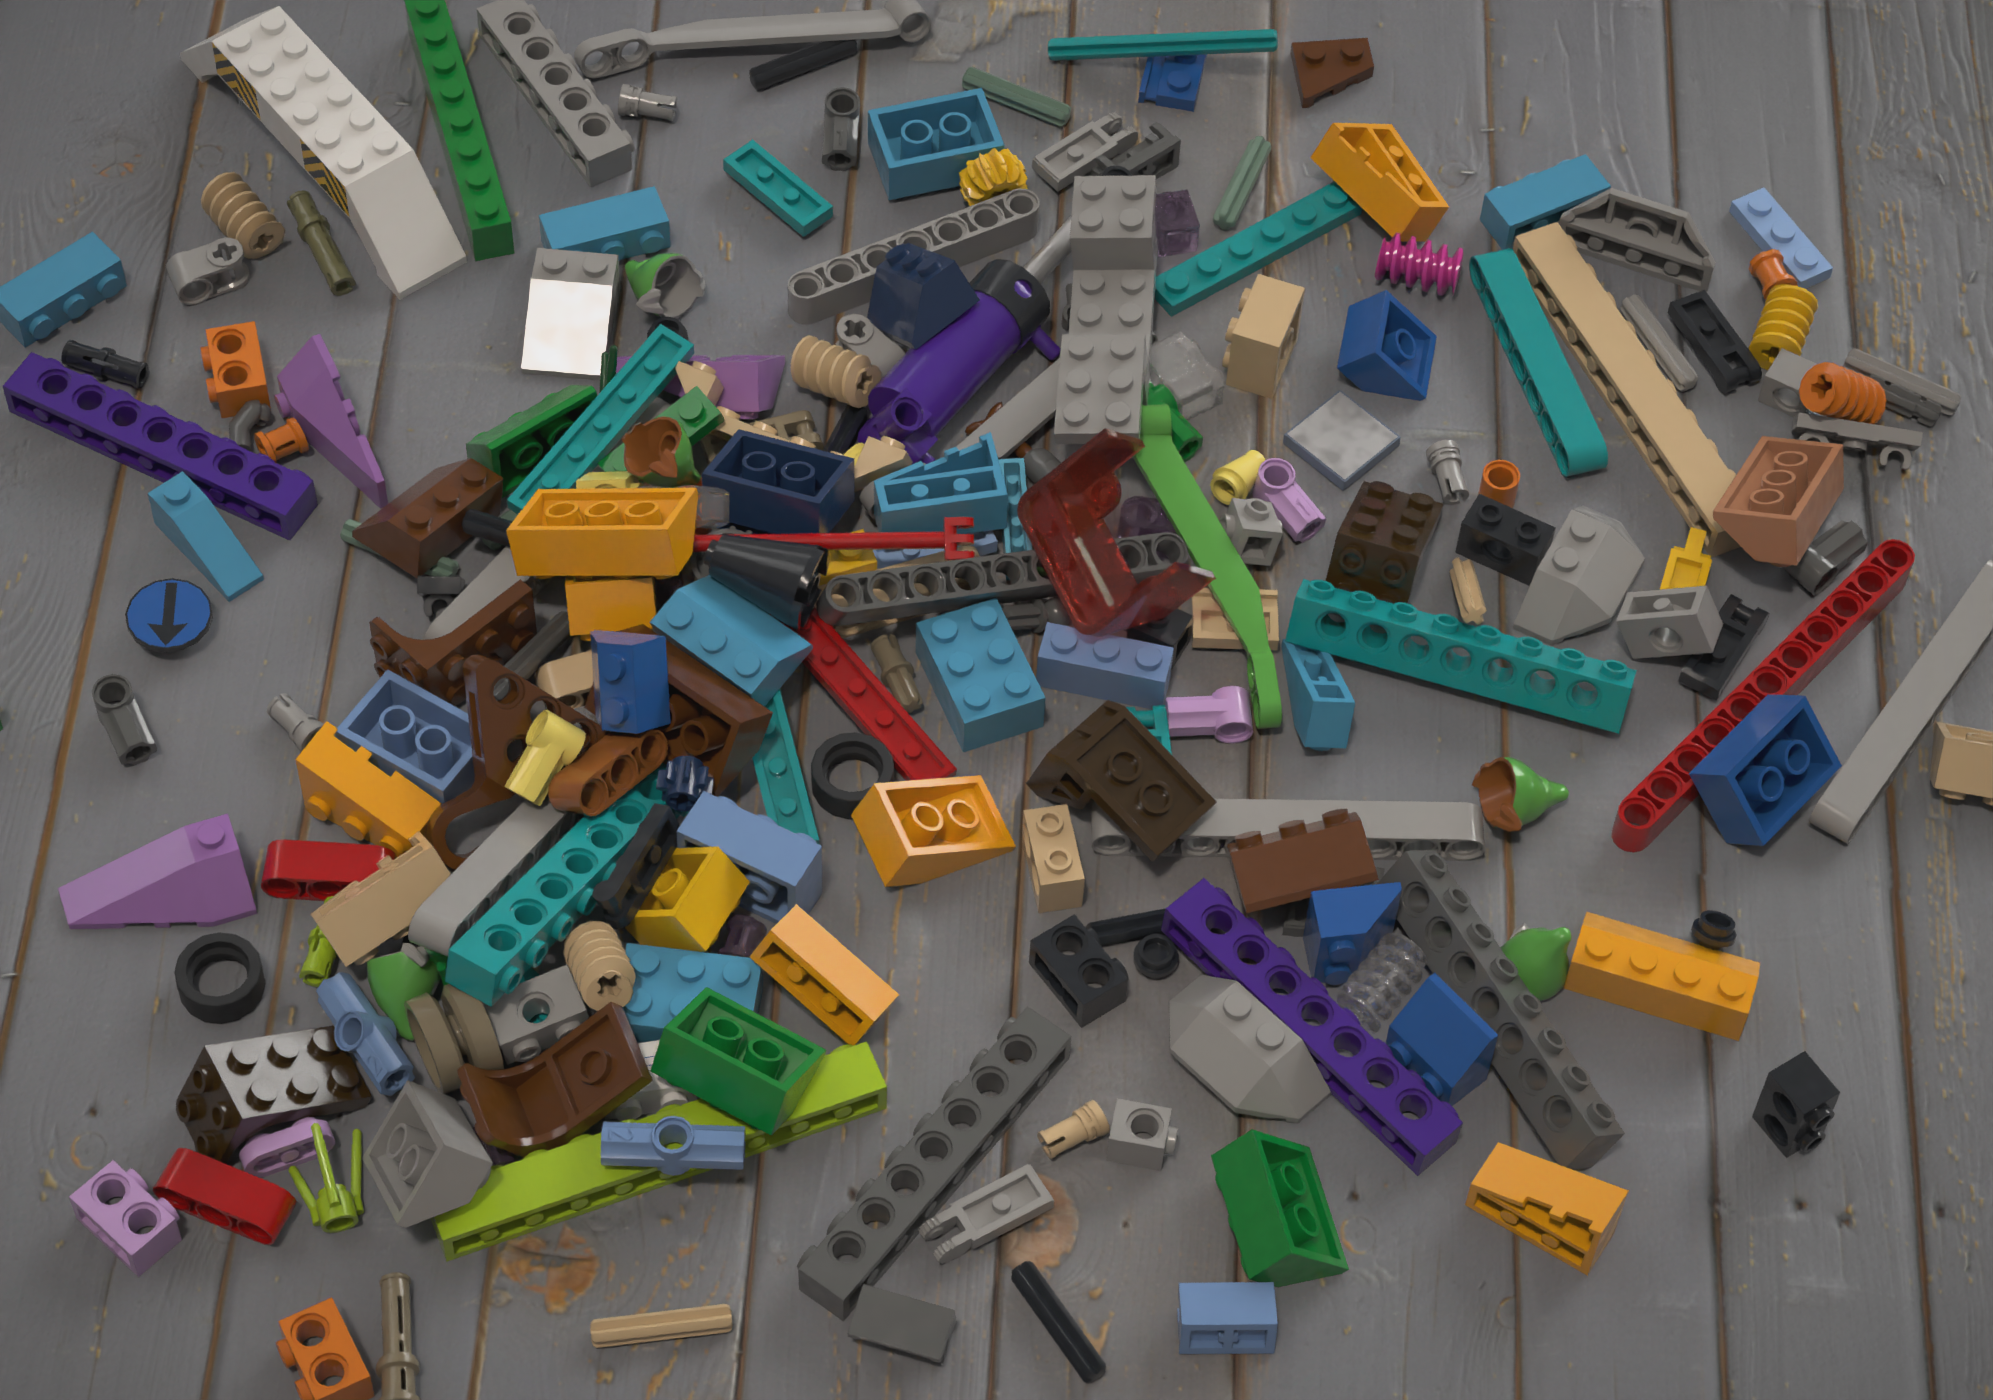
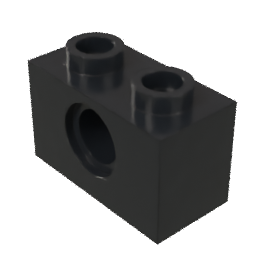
(1504, 539)

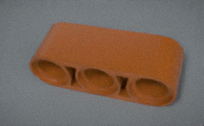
(607, 771)

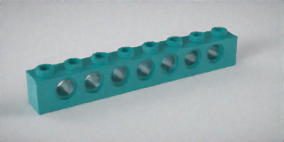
(1474, 673)
(548, 898)

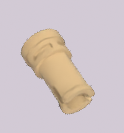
(1084, 1124)

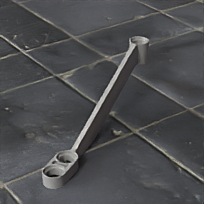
(897, 18)
(1011, 423)

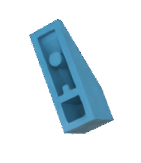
(203, 536)
(1318, 697)

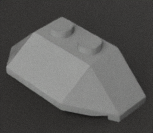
(1641, 237)
(1580, 578)
(1243, 1051)

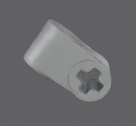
(205, 274)
(861, 336)

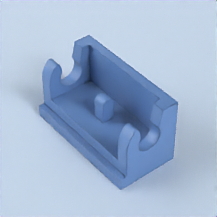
(1227, 1318)

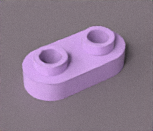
(289, 1147)

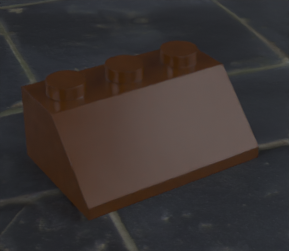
(429, 515)
(1301, 860)

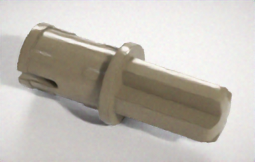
(896, 672)

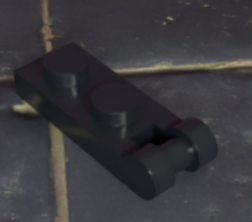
(1714, 341)
(1712, 671)
(638, 867)

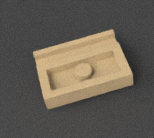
(1213, 629)

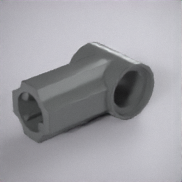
(841, 129)
(1828, 555)
(123, 720)

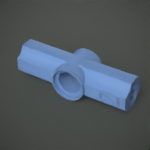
(365, 1033)
(644, 1145)

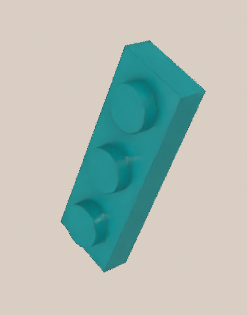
(778, 188)

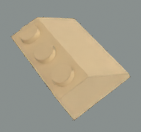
(1962, 762)

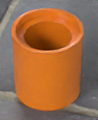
(1500, 482)

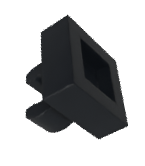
(438, 589)

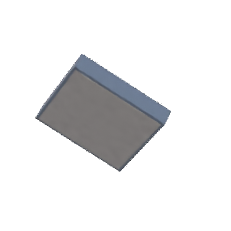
(1341, 440)

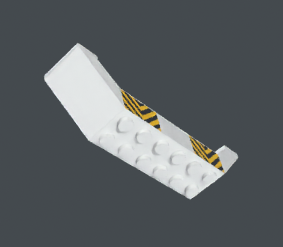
(338, 143)

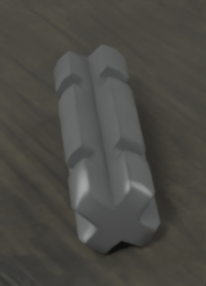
(1910, 403)

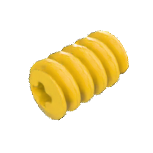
(1783, 323)

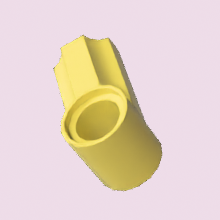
(549, 747)

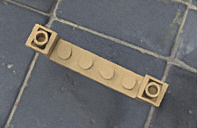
(875, 460)

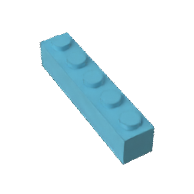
(1014, 535)

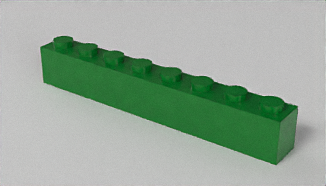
(459, 129)

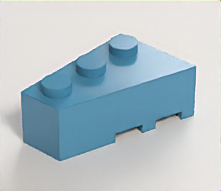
(954, 486)

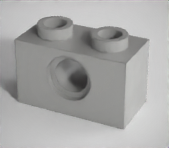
(1669, 622)
(549, 994)

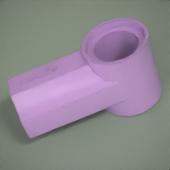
(1289, 501)
(1221, 714)

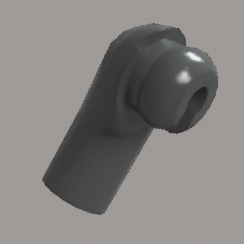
(250, 413)

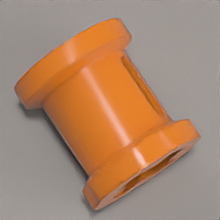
(1770, 270)
(282, 440)

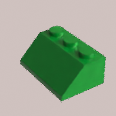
(529, 435)
(736, 1060)
(1278, 1210)

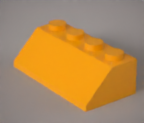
(604, 532)
(1662, 976)

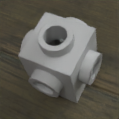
(1253, 529)

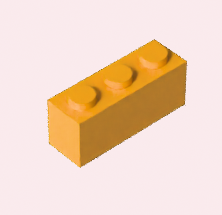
(824, 975)

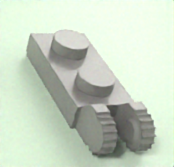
(1077, 151)
(988, 1213)

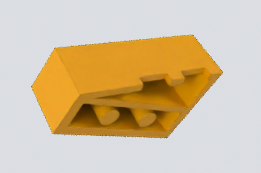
(1382, 177)
(359, 795)
(1548, 1205)

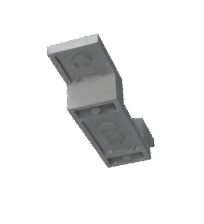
(1112, 308)

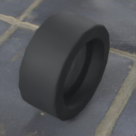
(842, 748)
(211, 949)

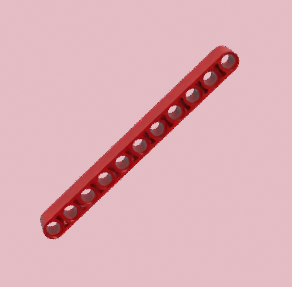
(1782, 672)

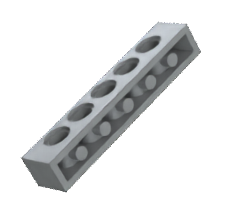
(556, 90)

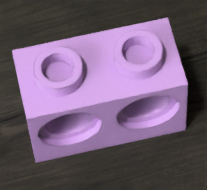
(118, 1223)

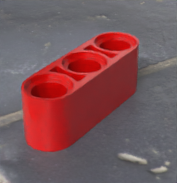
(317, 868)
(225, 1196)

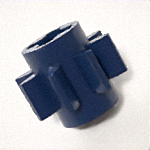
(683, 782)

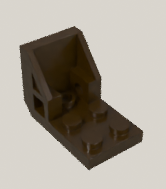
(1128, 777)

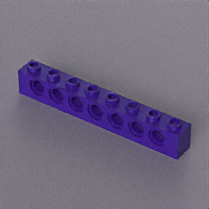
(160, 444)
(1414, 1142)

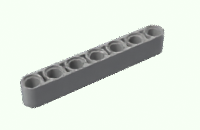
(961, 236)
(488, 874)

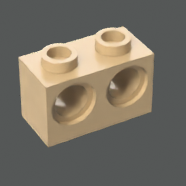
(1053, 858)

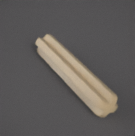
(1467, 591)
(661, 1325)

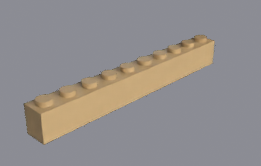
(1627, 379)

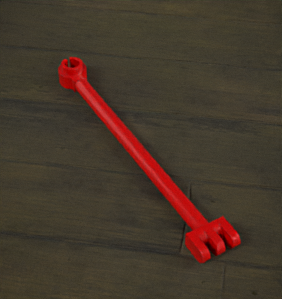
(946, 539)

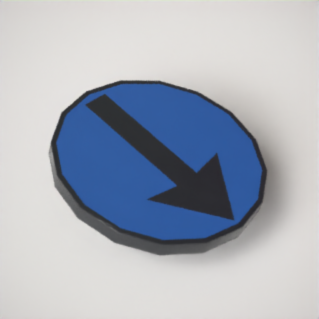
(169, 615)

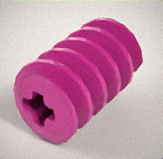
(1418, 264)

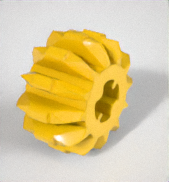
(991, 176)

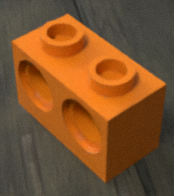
(236, 366)
(331, 1357)

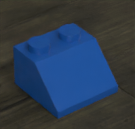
(1386, 348)
(630, 681)
(1346, 926)
(1442, 1041)

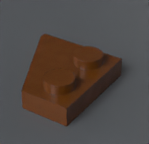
(1330, 66)

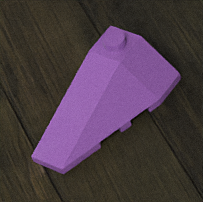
(747, 380)
(329, 422)
(175, 879)

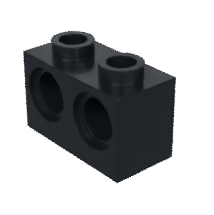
(1070, 974)
(1796, 1105)

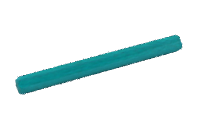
(1163, 44)

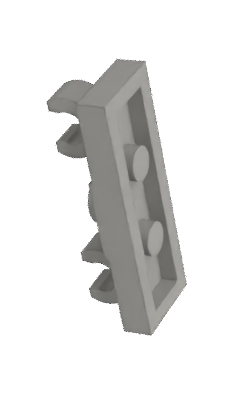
(1859, 435)

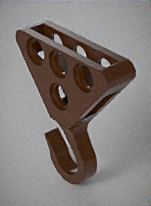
(492, 729)

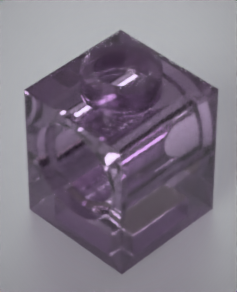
(1176, 223)

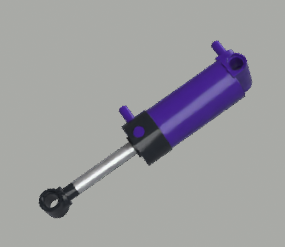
(952, 366)

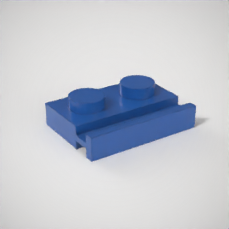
(1172, 81)

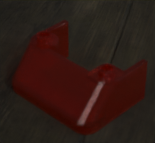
(1079, 553)

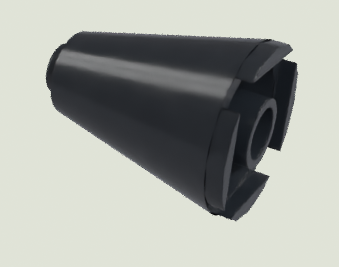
(771, 574)

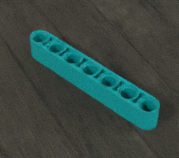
(1538, 362)

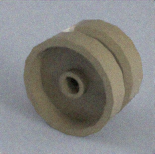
(452, 1038)

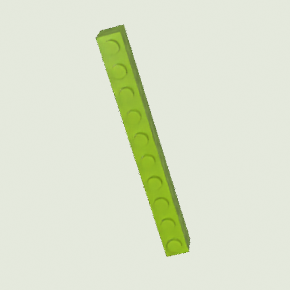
(572, 1182)

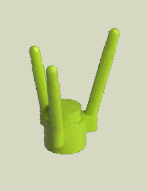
(336, 1207)

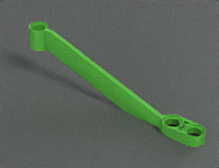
(1211, 551)

